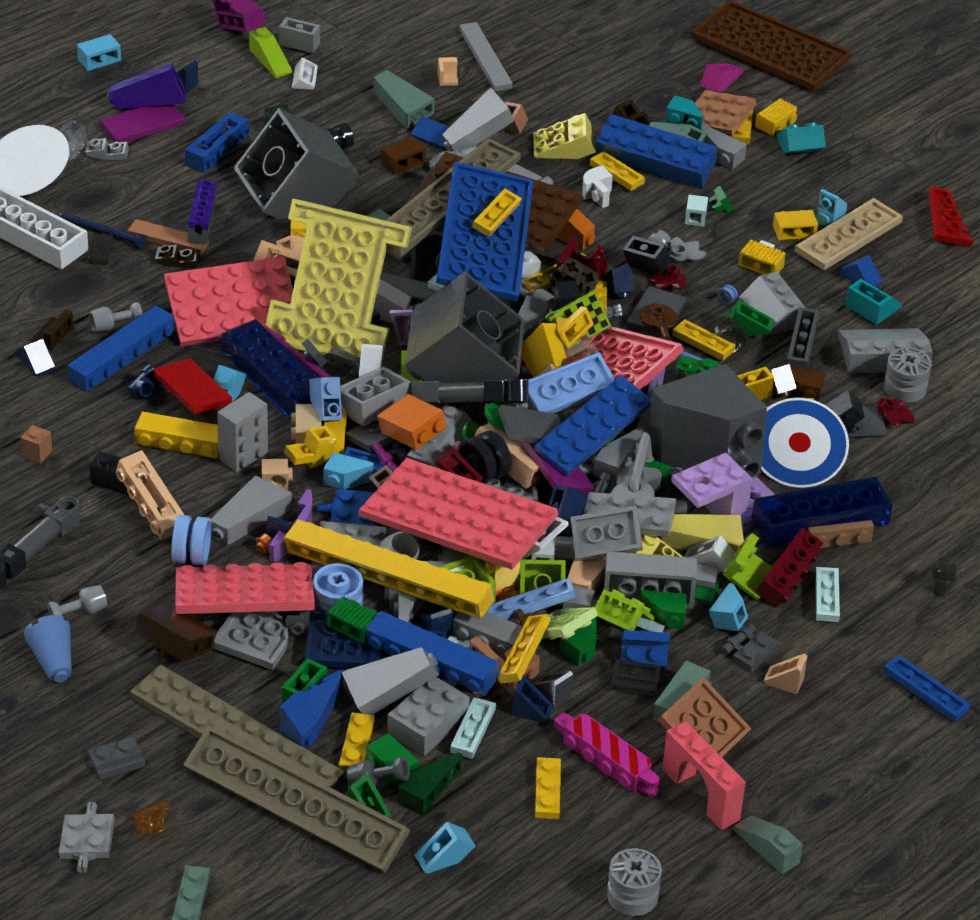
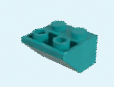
(684, 112)
(801, 139)
(870, 302)

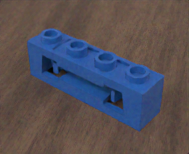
(217, 142)

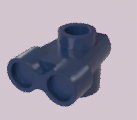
(144, 383)

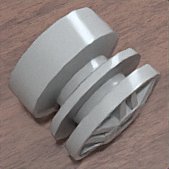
(907, 374)
(634, 881)

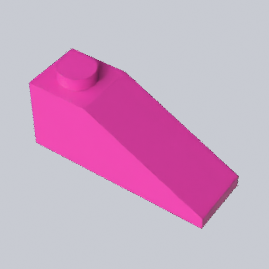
(720, 76)

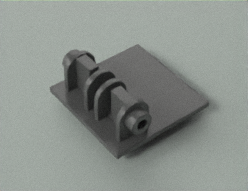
(870, 425)

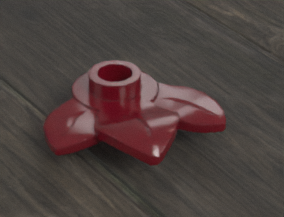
(671, 276)
(894, 411)

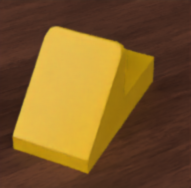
(574, 327)

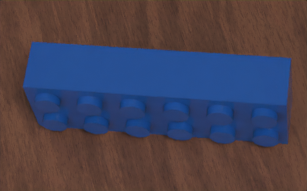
(657, 151)

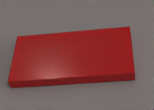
(192, 386)

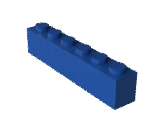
(121, 348)
(454, 660)

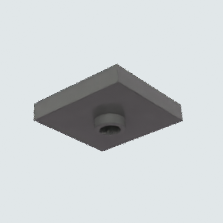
(367, 436)

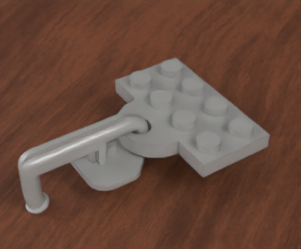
(637, 488)

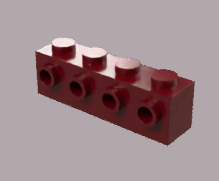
(789, 567)

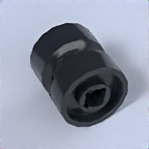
(342, 134)

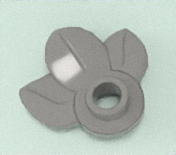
(687, 250)

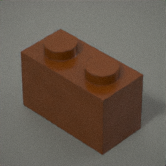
(403, 155)

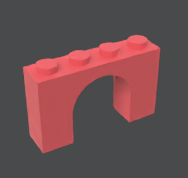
(689, 751)

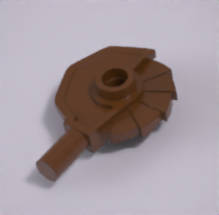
(658, 317)

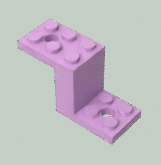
(725, 487)

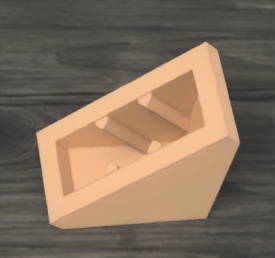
(787, 674)

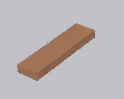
(164, 235)

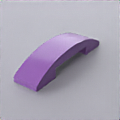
(278, 546)

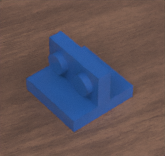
(645, 647)

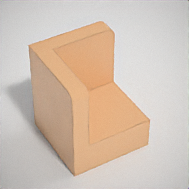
(447, 71)
(291, 242)

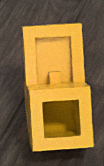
(315, 450)

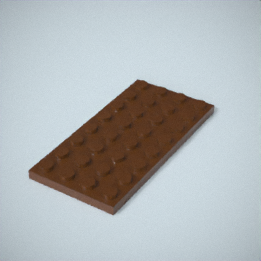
(771, 45)
(549, 205)

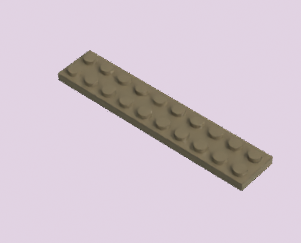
(429, 207)
(196, 709)
(297, 798)

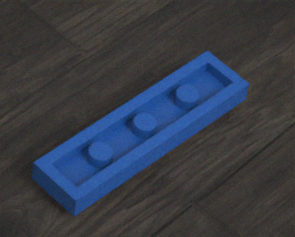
(926, 688)

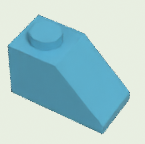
(346, 471)
(445, 848)

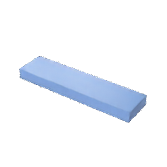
(534, 600)

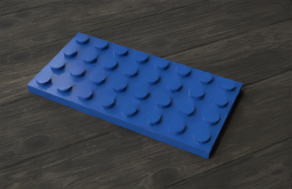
(490, 260)

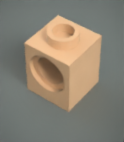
(277, 472)

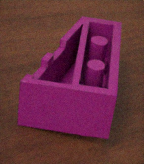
(239, 15)

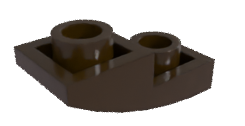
(171, 256)

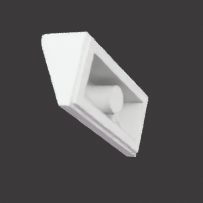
(304, 75)

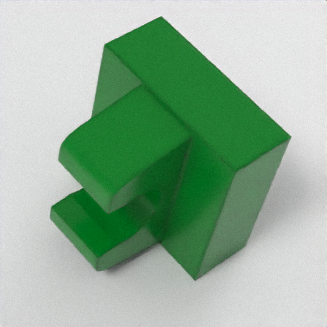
(720, 201)

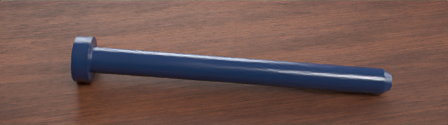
(138, 240)

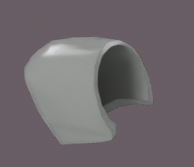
(401, 543)

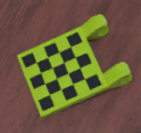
(595, 310)

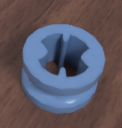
(724, 298)

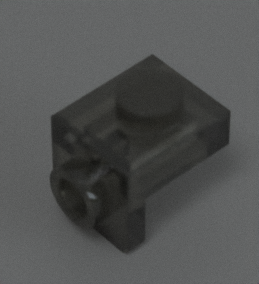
(732, 332)

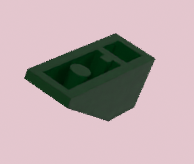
(429, 783)

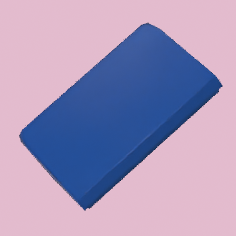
(430, 132)

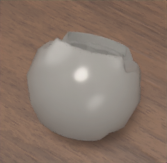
(661, 237)

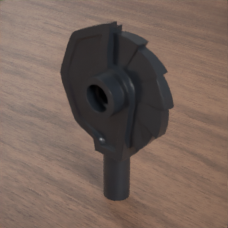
(397, 450)

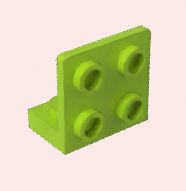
(746, 568)
(620, 610)

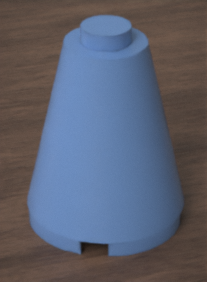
(51, 645)

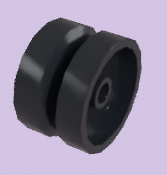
(487, 455)

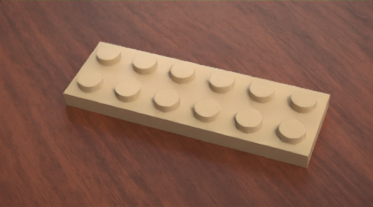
(848, 234)

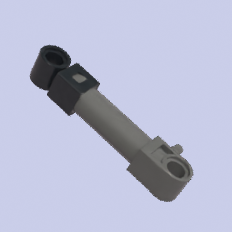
(471, 392)
(57, 521)

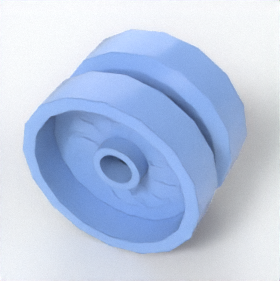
(191, 540)
(334, 582)

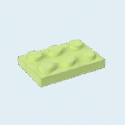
(566, 621)

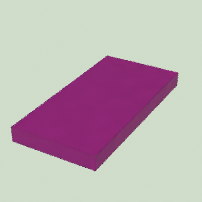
(142, 122)
(575, 480)

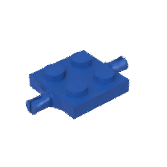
(346, 507)

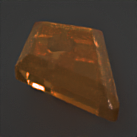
(151, 818)

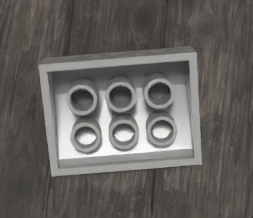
(869, 348)

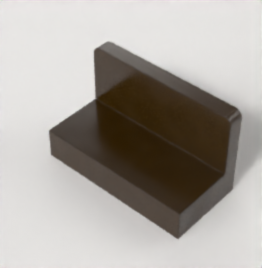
(55, 330)

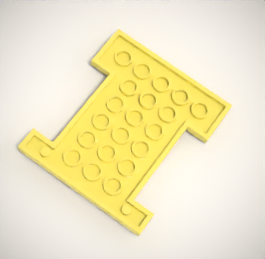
(336, 279)

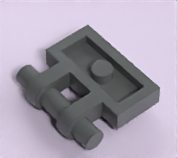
(754, 652)

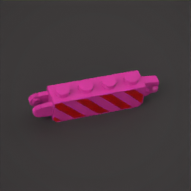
(608, 753)

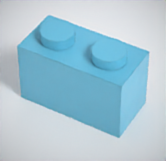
(99, 52)

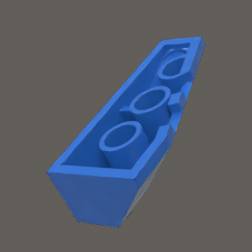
(307, 711)

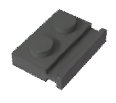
(116, 758)

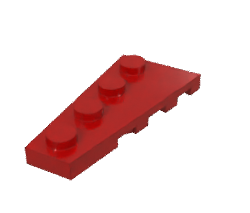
(946, 220)

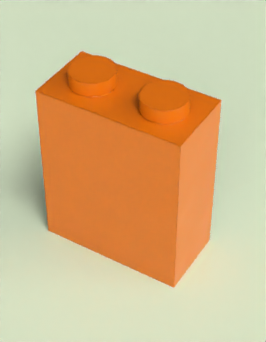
(412, 421)

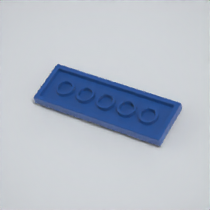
(593, 425)

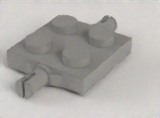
(86, 836)

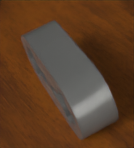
(343, 361)

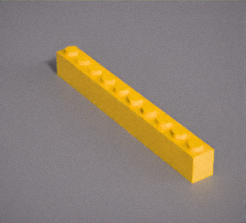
(391, 568)

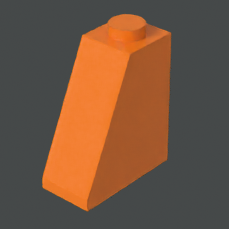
(579, 229)

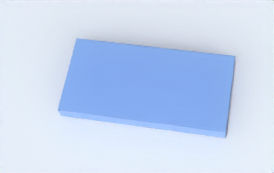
(569, 384)

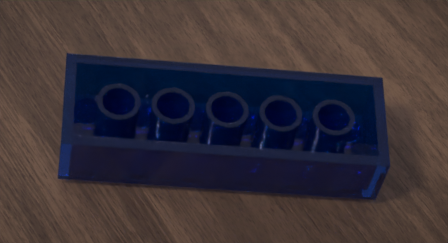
(268, 365)
(784, 514)

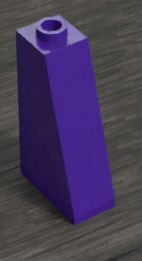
(150, 88)

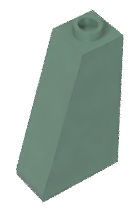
(402, 98)

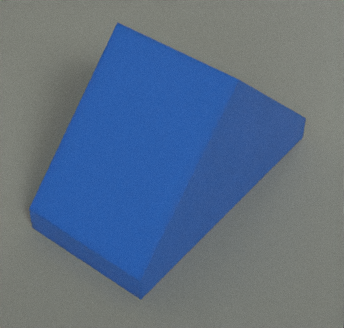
(862, 269)

